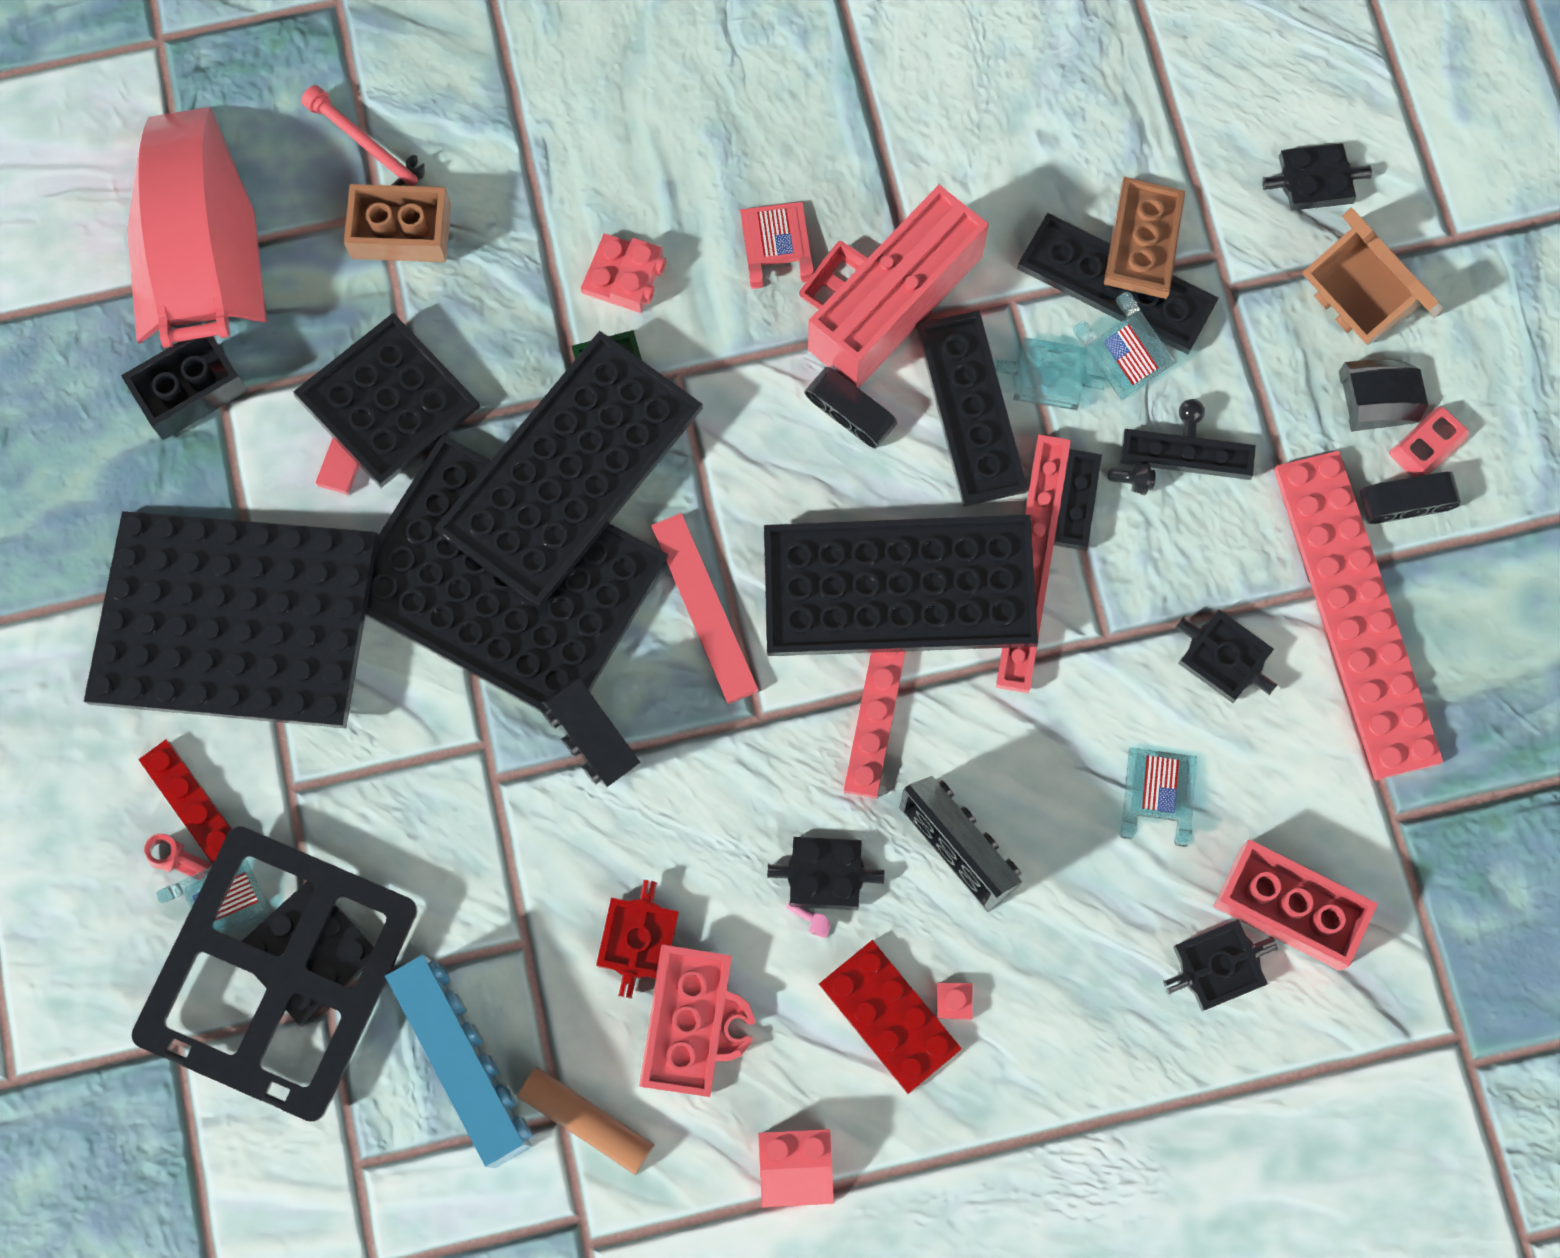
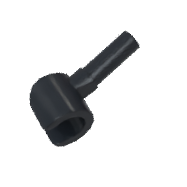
(411, 162)

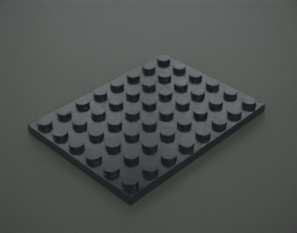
(233, 619)
(481, 624)

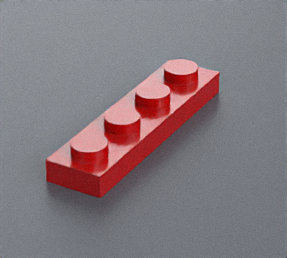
(186, 797)

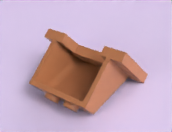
(1367, 283)

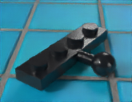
(1187, 452)

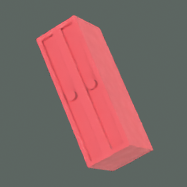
(897, 286)

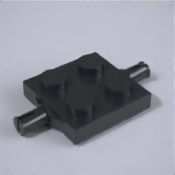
(1317, 177)
(1226, 656)
(825, 873)
(1220, 965)

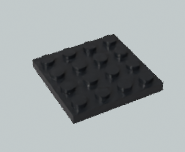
(386, 400)

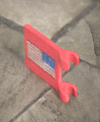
(774, 237)

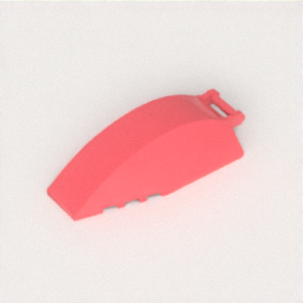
(191, 232)

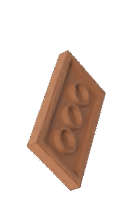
(1145, 237)

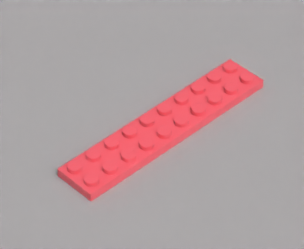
(1358, 616)

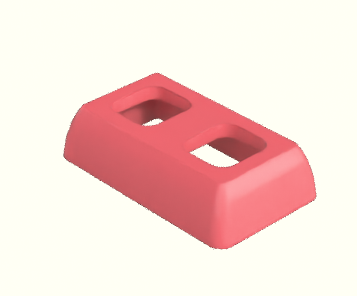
(824, 273)
(1442, 448)

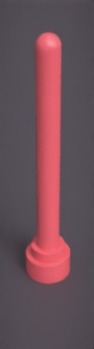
(318, 101)

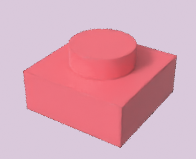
(954, 1001)

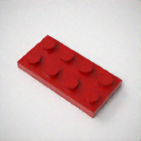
(890, 1017)

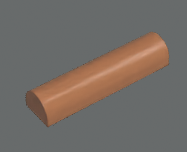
(585, 1120)

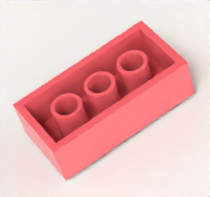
(1295, 905)

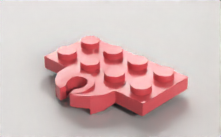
(691, 1022)

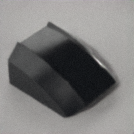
(1382, 393)

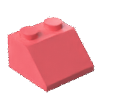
(796, 1168)

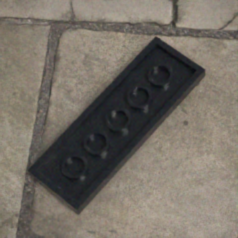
(1078, 265)
(971, 408)

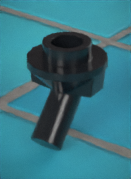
(1141, 478)

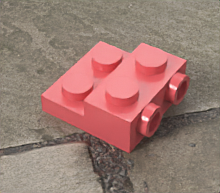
(624, 272)

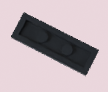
(1078, 500)

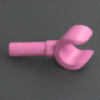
(819, 923)

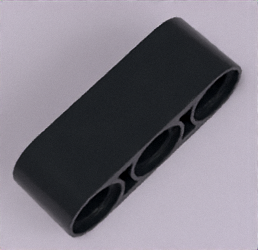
(850, 407)
(1410, 497)

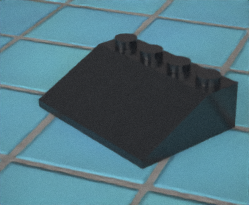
(959, 842)

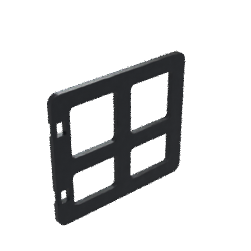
(284, 974)

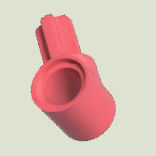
(178, 858)

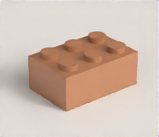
(397, 223)

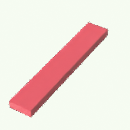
(704, 609)

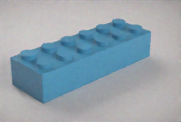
(459, 1061)

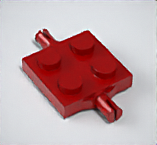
(635, 937)

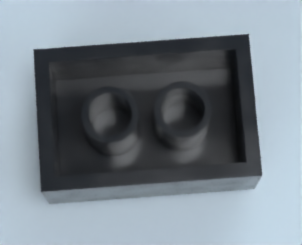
(183, 384)
(589, 733)

